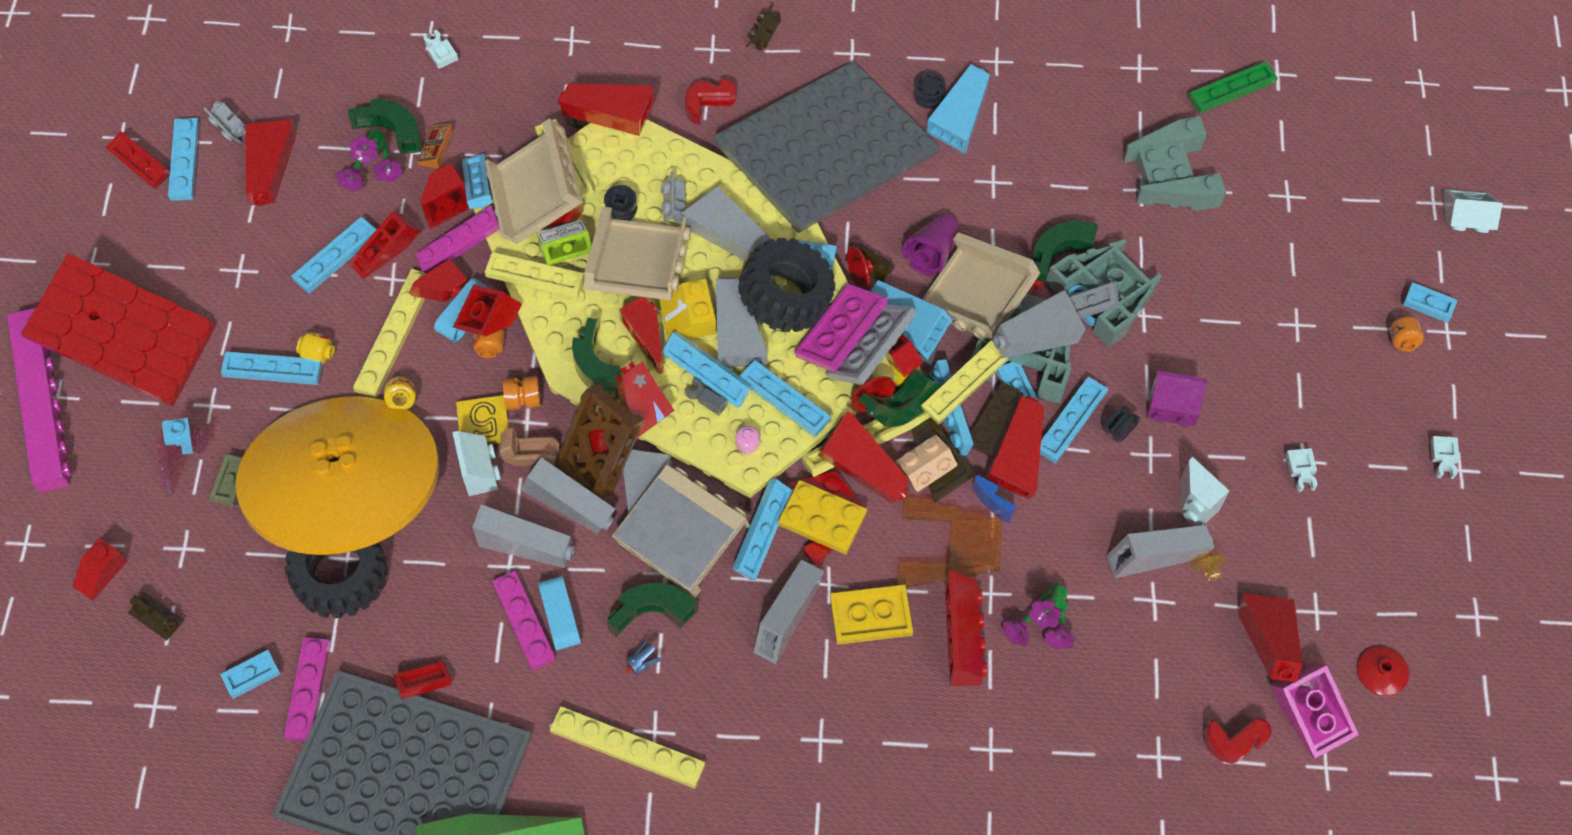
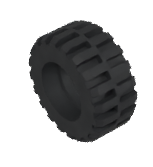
(797, 264)
(339, 597)

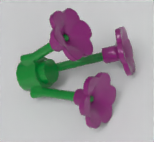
(363, 151)
(1046, 612)

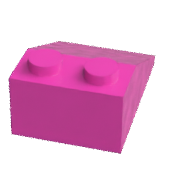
(1315, 709)

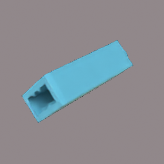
(958, 112)
(927, 325)

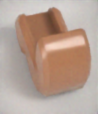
(527, 450)

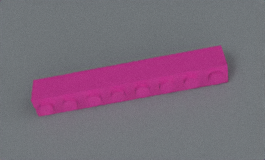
(39, 408)

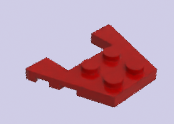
(832, 484)

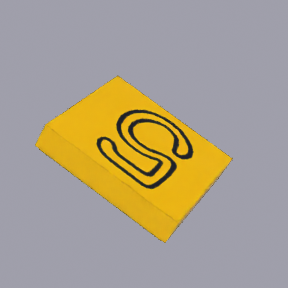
(483, 417)

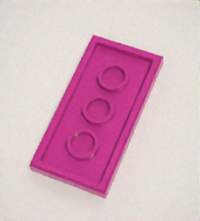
(841, 327)

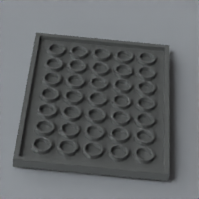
(826, 146)
(397, 763)

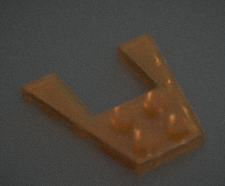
(973, 546)

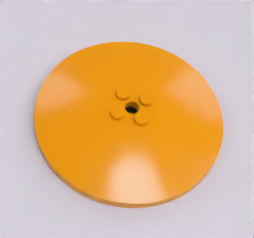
(345, 505)

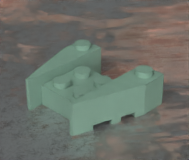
(1167, 170)
(1100, 268)
(1053, 362)

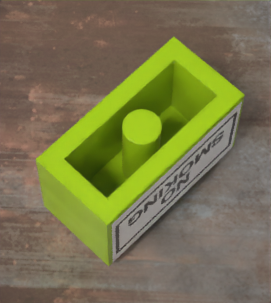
(564, 242)

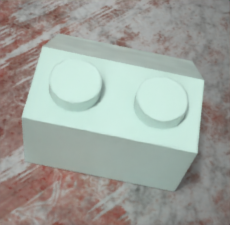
(1471, 210)
(476, 462)
(1200, 494)

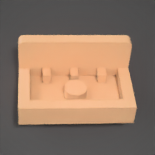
(927, 462)

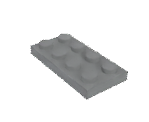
(874, 344)

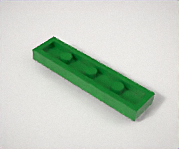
(1232, 87)

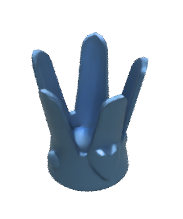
(635, 661)

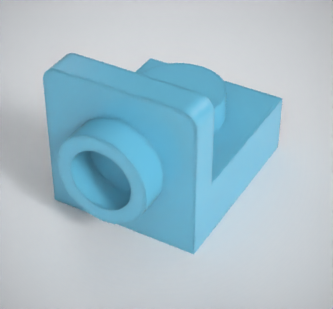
(178, 433)

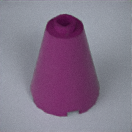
(931, 245)

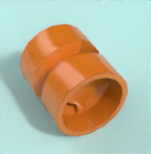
(521, 393)

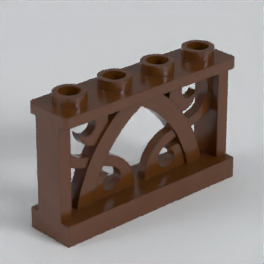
(604, 477)

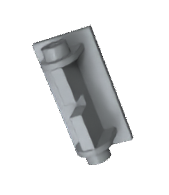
(219, 117)
(672, 191)

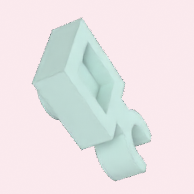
(440, 51)
(1446, 453)
(1302, 464)

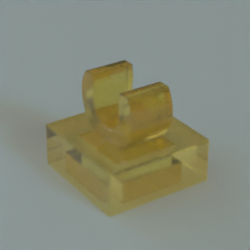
(1209, 566)

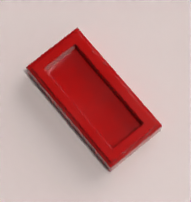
(422, 679)

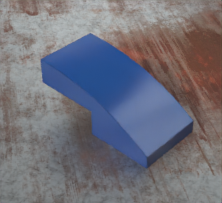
(987, 493)

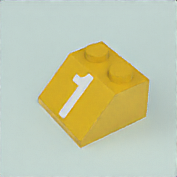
(689, 311)

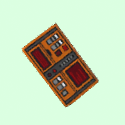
(435, 146)

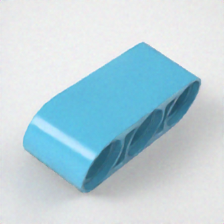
(446, 320)
(559, 613)

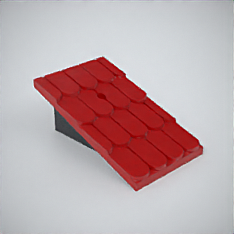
(119, 329)

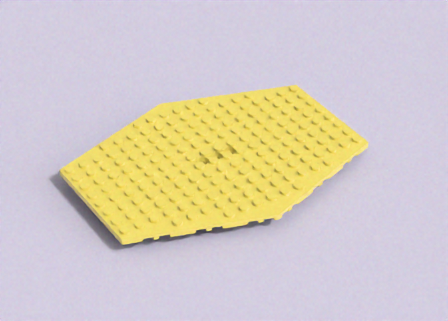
(692, 430)

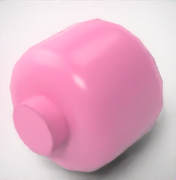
(747, 439)

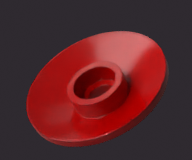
(859, 267)
(879, 387)
(1375, 678)

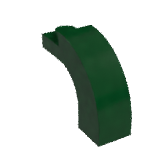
(391, 116)
(1061, 238)
(588, 366)
(905, 403)
(652, 598)

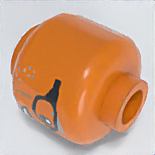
(1406, 333)

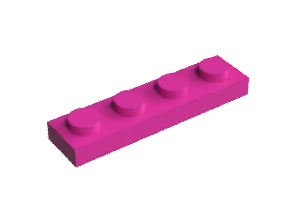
(459, 240)
(523, 620)
(307, 688)

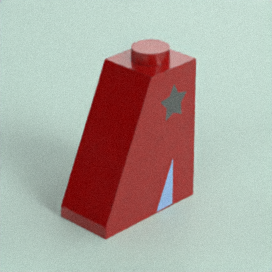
(641, 394)

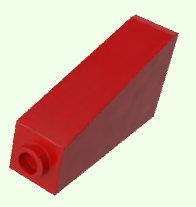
(609, 106)
(266, 158)
(1018, 452)
(863, 459)
(1274, 634)

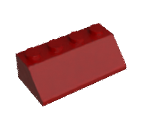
(963, 630)

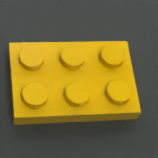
(822, 517)
(871, 614)

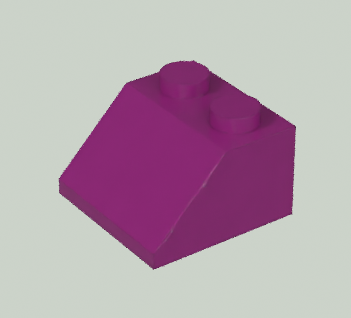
(1176, 398)

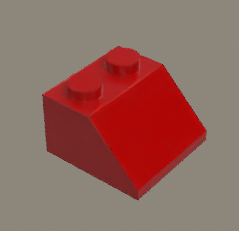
(443, 196)
(486, 311)

